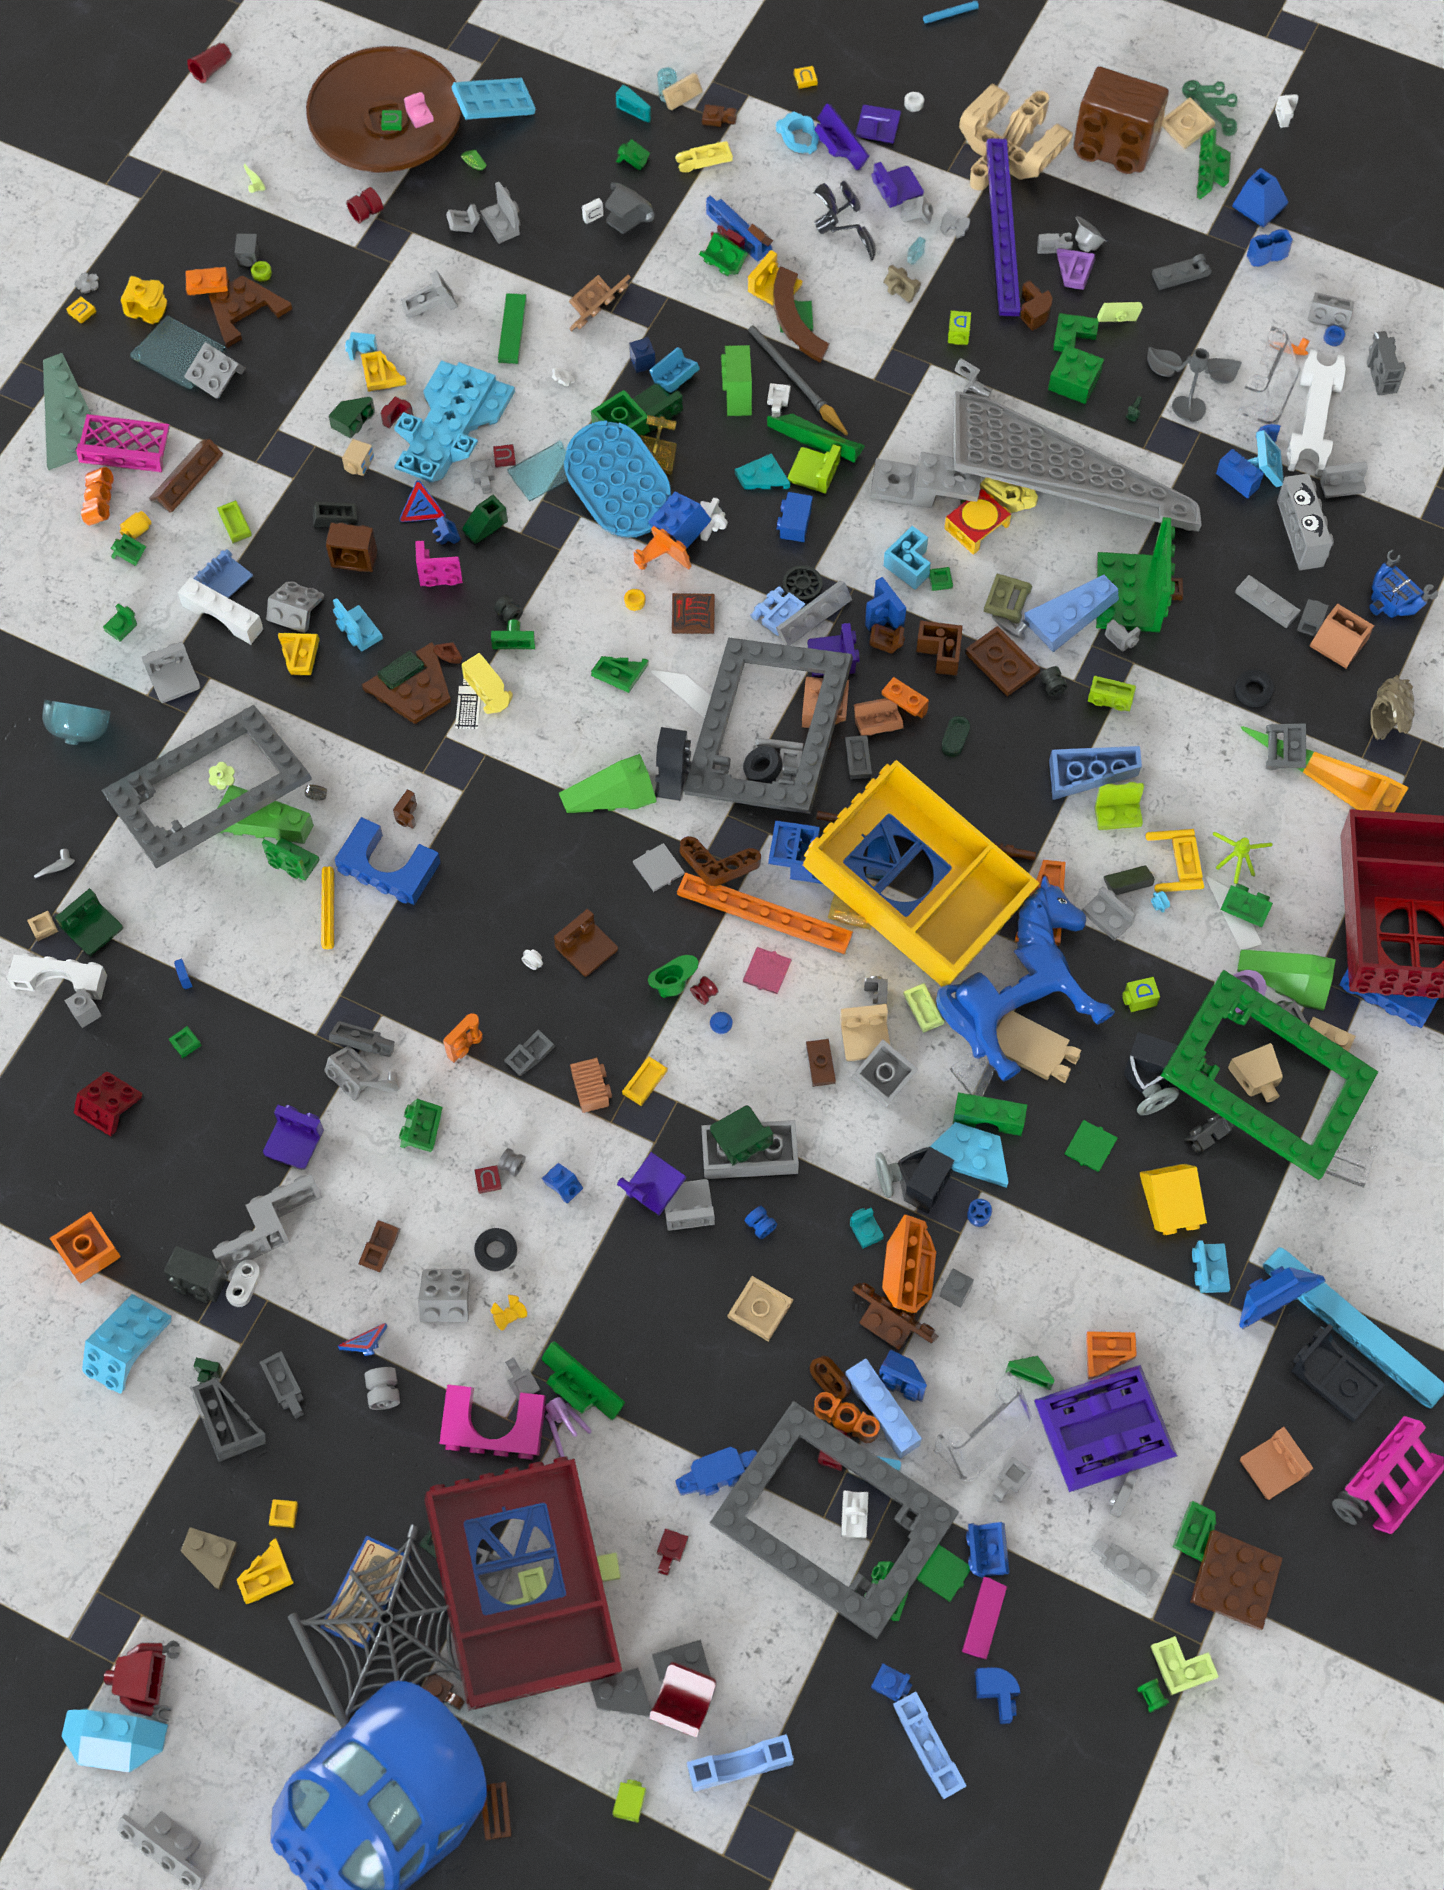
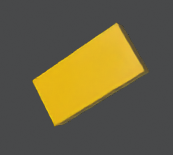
(645, 1081)

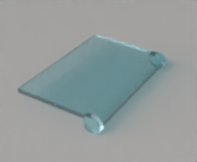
(540, 472)

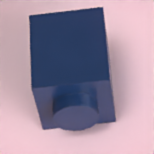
(642, 354)

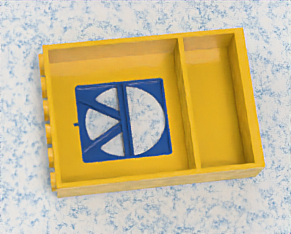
(972, 884)

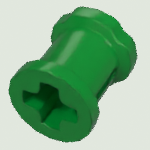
(1153, 1695)

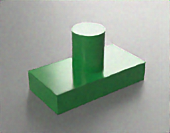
(513, 637)

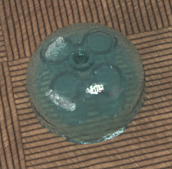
(74, 721)

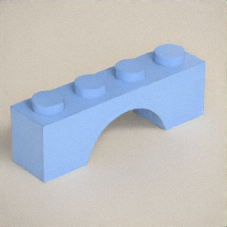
(893, 1421)
(729, 1767)

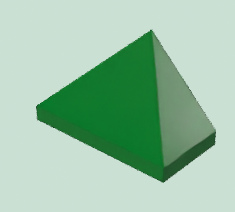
(1031, 1370)

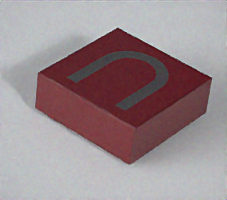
(504, 455)
(487, 1179)

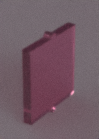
(767, 970)

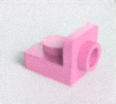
(418, 110)

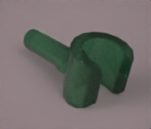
(1133, 412)

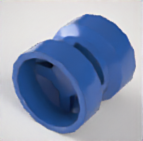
(760, 1222)

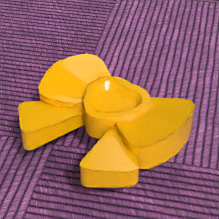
(516, 1310)

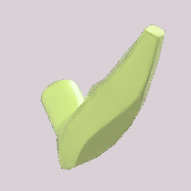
(257, 184)

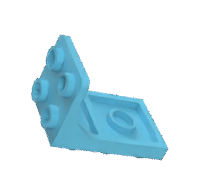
(121, 1340)

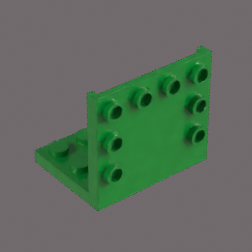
(1141, 582)

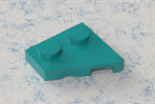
(762, 474)

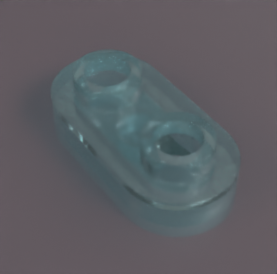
(665, 78)

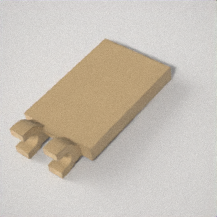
(1035, 1047)

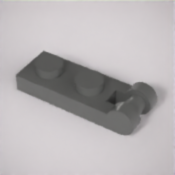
(1181, 272)

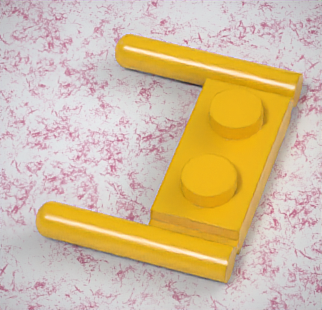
(1186, 860)

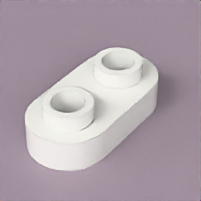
(243, 1282)

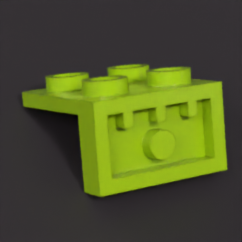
(814, 468)
(1119, 806)

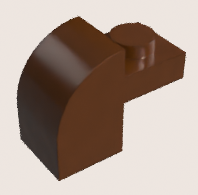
(1037, 306)

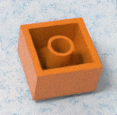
(85, 1247)

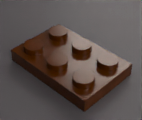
(1002, 660)

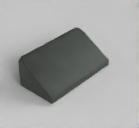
(1129, 880)

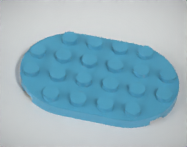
(616, 477)

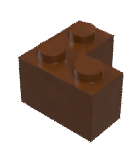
(944, 642)

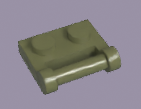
(1001, 594)

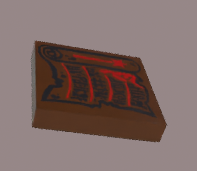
(693, 613)

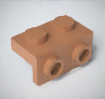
(877, 717)

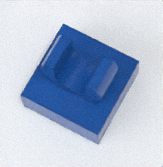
(447, 531)

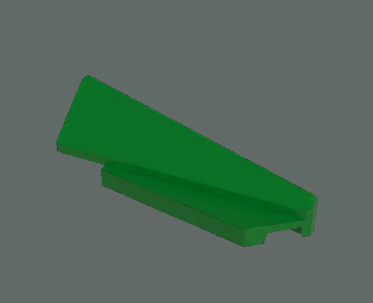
(814, 435)

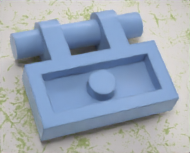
(781, 612)

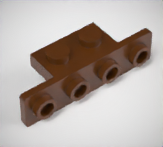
(890, 1322)

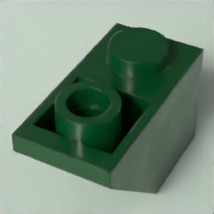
(351, 415)
(485, 519)

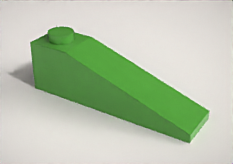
(617, 786)
(1296, 975)

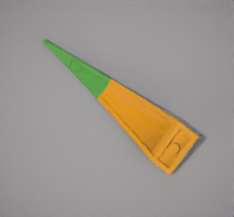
(1350, 783)

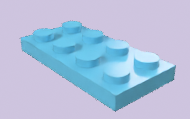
(493, 98)

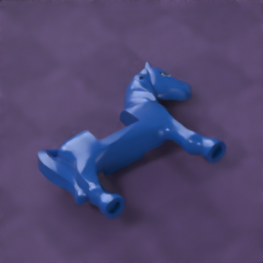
(979, 1005)

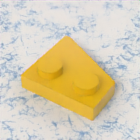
(380, 372)
(299, 652)
(265, 1575)

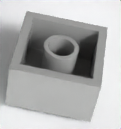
(884, 1073)

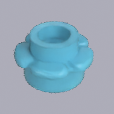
(1160, 901)

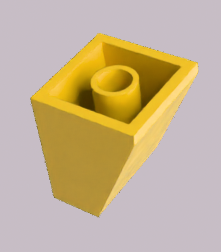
(1174, 1198)

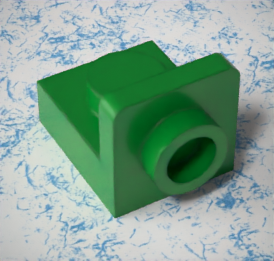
(128, 549)
(121, 623)

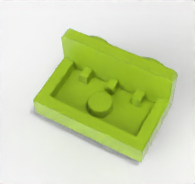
(1111, 693)

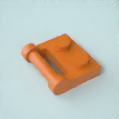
(458, 1041)

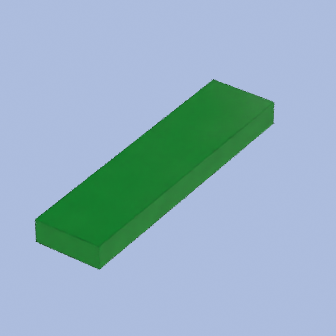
(512, 328)

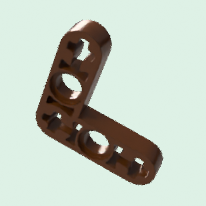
(745, 860)

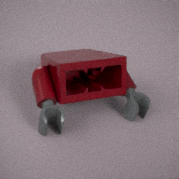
(140, 1677)

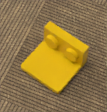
(763, 277)

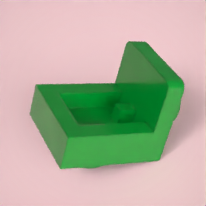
(633, 154)

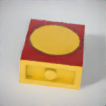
(976, 520)

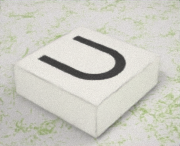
(592, 210)

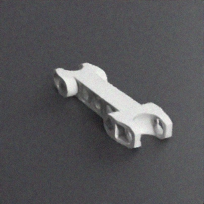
(1310, 442)

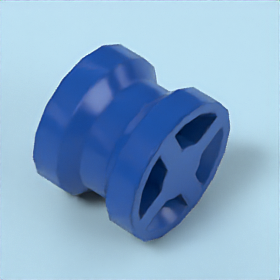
(979, 1207)

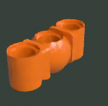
(97, 496)
(854, 1426)

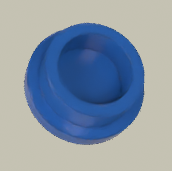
(721, 1022)

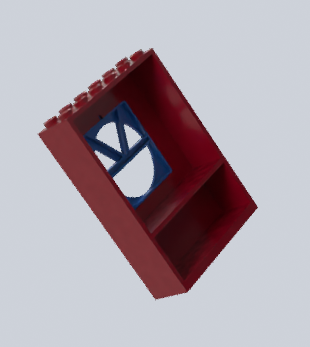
(536, 1645)

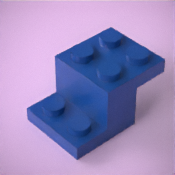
(788, 848)

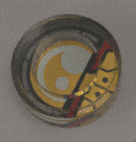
(315, 792)

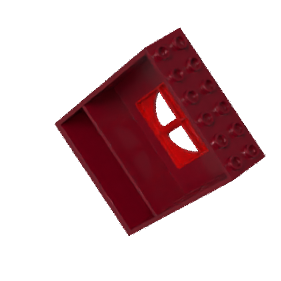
(1390, 866)

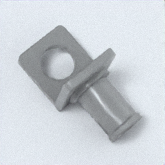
(973, 385)

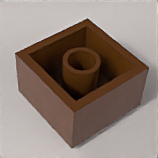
(351, 547)

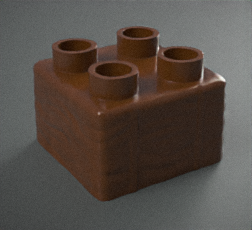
(1120, 120)

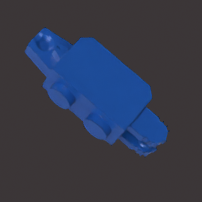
(714, 1472)

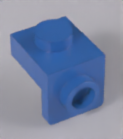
(563, 1182)

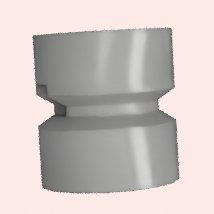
(382, 1390)

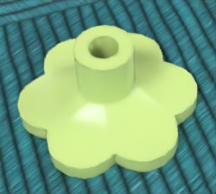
(226, 777)

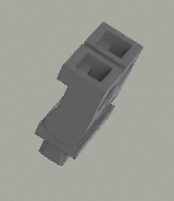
(1384, 365)

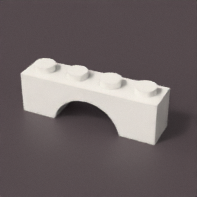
(237, 618)
(29, 972)

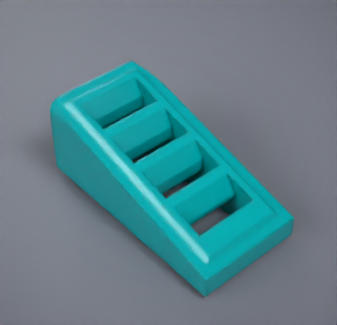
(632, 104)

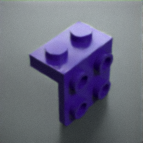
(896, 184)
(842, 643)
(293, 1137)

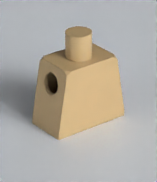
(1258, 1072)

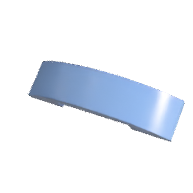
(928, 1745)

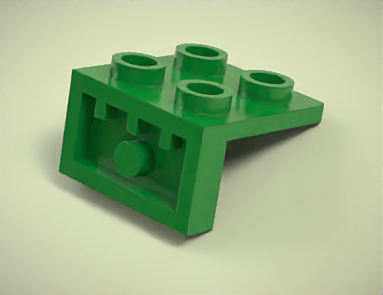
(291, 858)

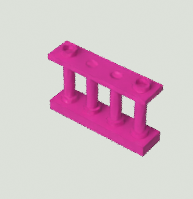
(1383, 1461)

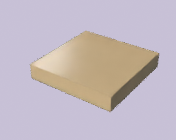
(1187, 123)
(760, 1308)

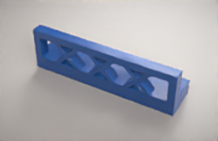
(725, 216)

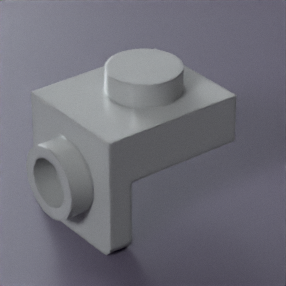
(917, 208)
(463, 220)

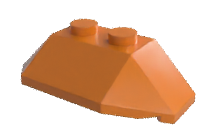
(909, 1265)

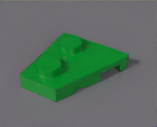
(619, 671)
(1195, 1530)

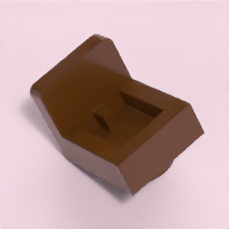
(886, 639)

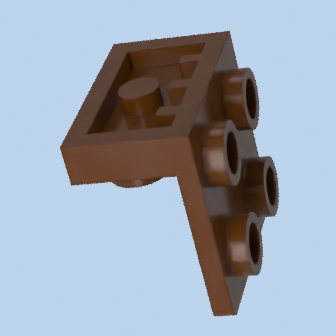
(584, 944)

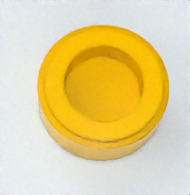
(634, 599)

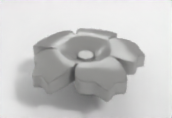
(87, 283)

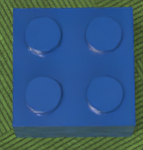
(681, 519)

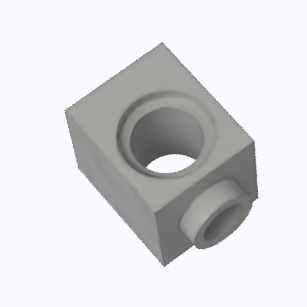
(83, 1008)

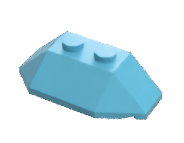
(112, 1739)

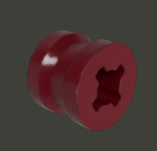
(704, 990)

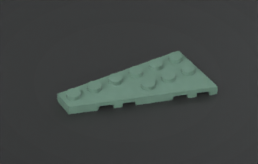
(63, 413)

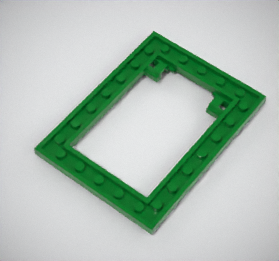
(1189, 1059)

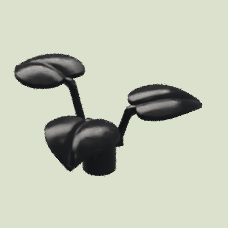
(829, 220)

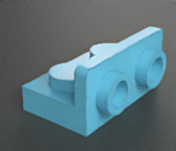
(1211, 1267)

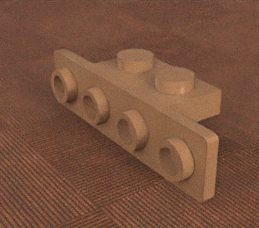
(592, 296)

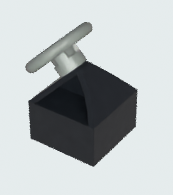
(1143, 1071)
(920, 1174)

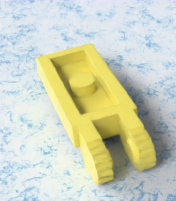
(704, 156)

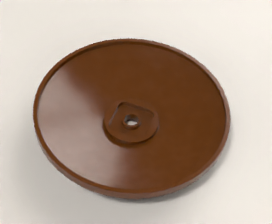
(349, 102)

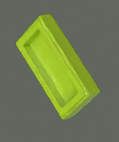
(234, 521)

